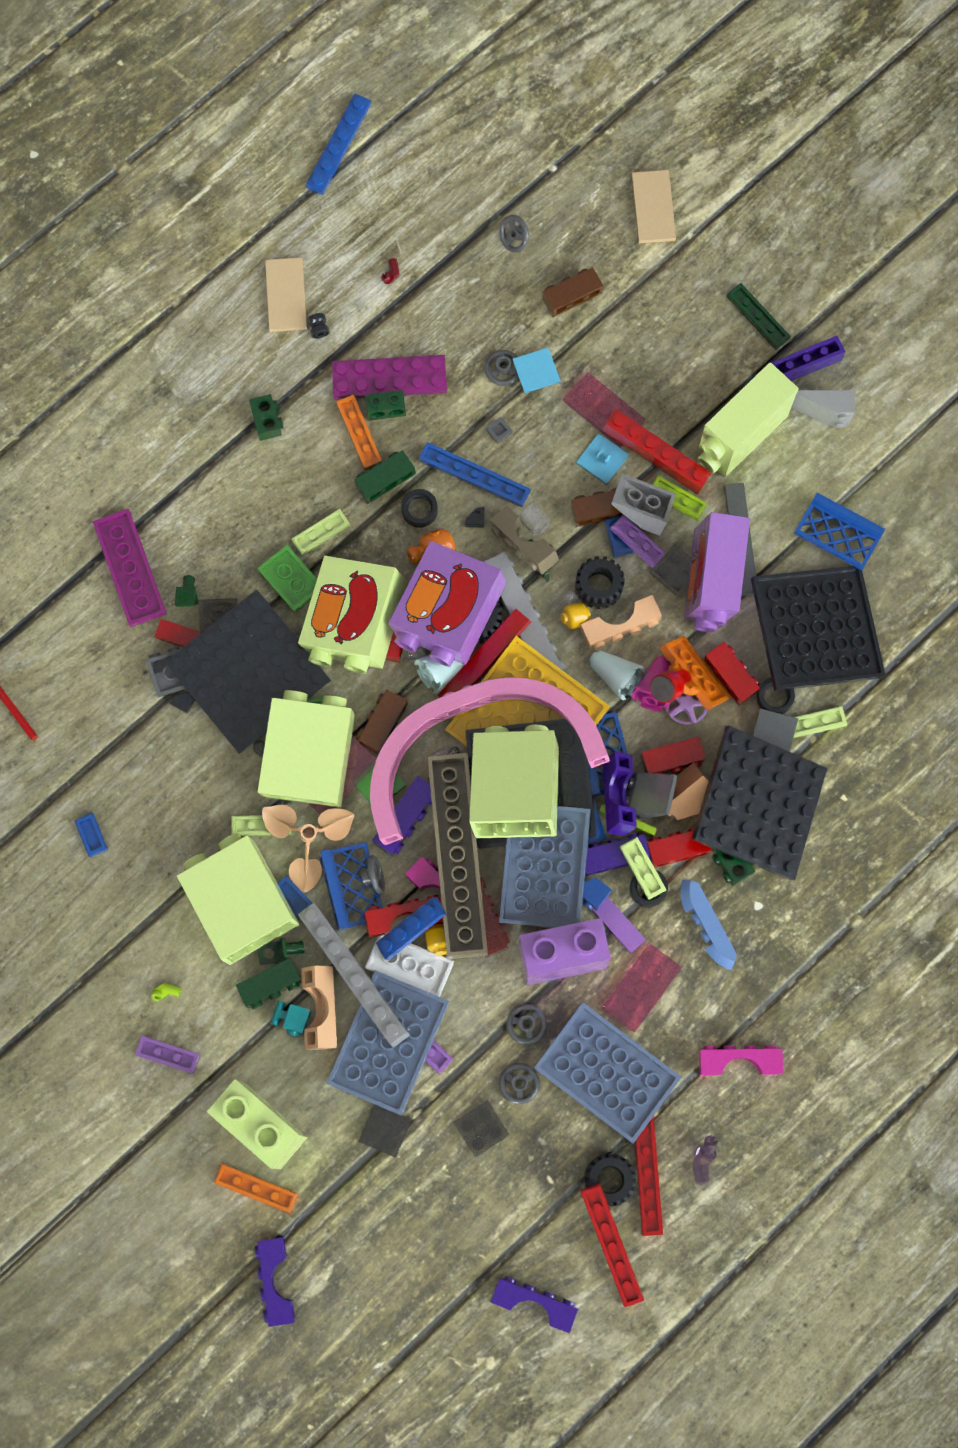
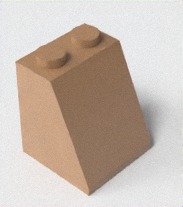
(688, 793)

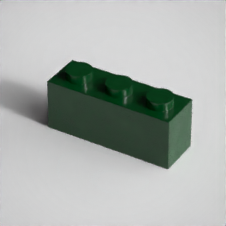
(384, 476)
(269, 984)

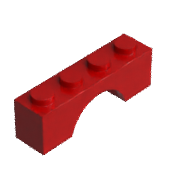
(379, 920)

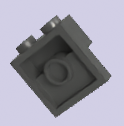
(162, 677)

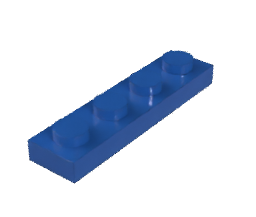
(411, 928)

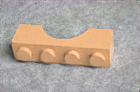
(598, 632)
(320, 985)

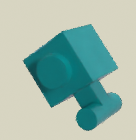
(295, 1019)

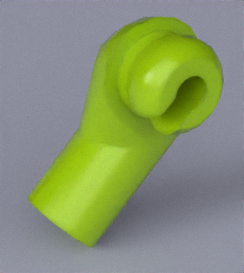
(163, 990)

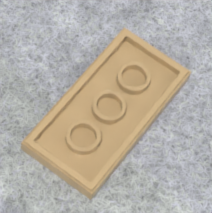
(653, 206)
(286, 294)

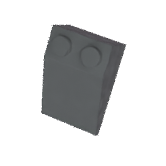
(650, 794)

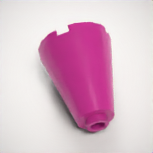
(642, 689)

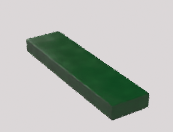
(758, 316)

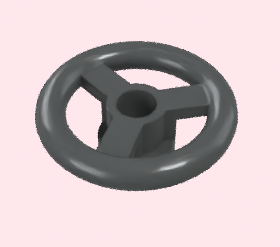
(517, 232)
(501, 360)
(374, 875)
(512, 1020)
(506, 1076)

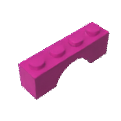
(423, 874)
(767, 1060)

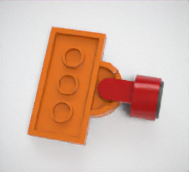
(687, 675)

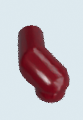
(390, 276)

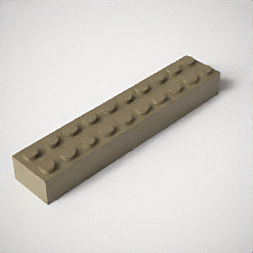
(457, 856)

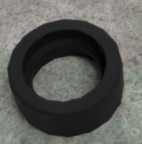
(417, 522)
(763, 704)
(645, 902)

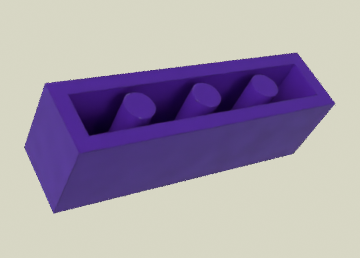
(811, 359)
(408, 811)
(609, 856)

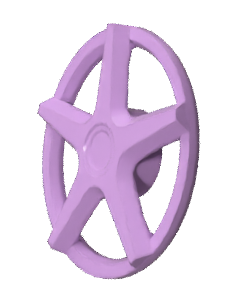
(686, 704)

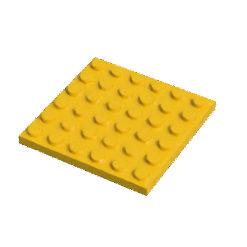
(523, 661)

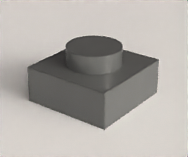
(499, 430)

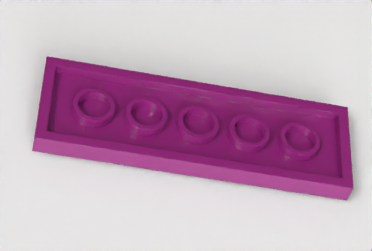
(369, 376)
(129, 568)

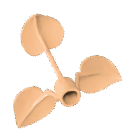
(334, 823)

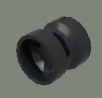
(318, 326)

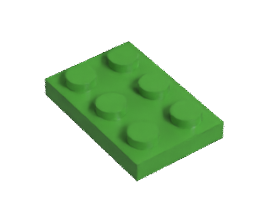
(289, 578)

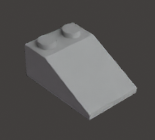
(827, 406)
(643, 503)

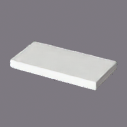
(413, 966)

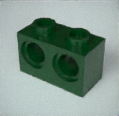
(385, 405)
(262, 418)
(727, 866)

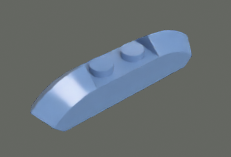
(720, 947)

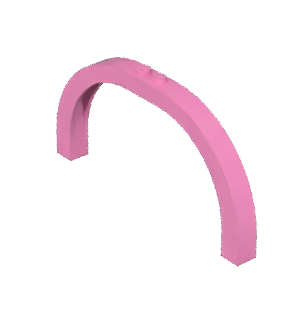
(457, 703)

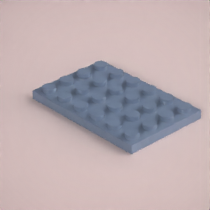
(547, 874)
(373, 1067)
(607, 1072)

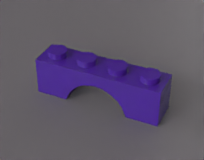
(616, 773)
(510, 1294)
(278, 1309)

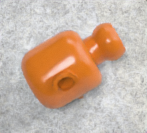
(438, 536)

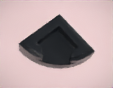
(476, 518)
(183, 702)

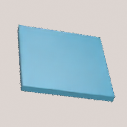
(536, 370)
(602, 458)

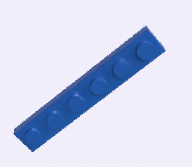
(338, 144)
(474, 474)

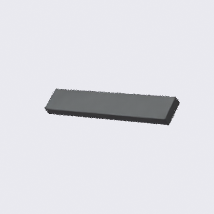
(737, 506)

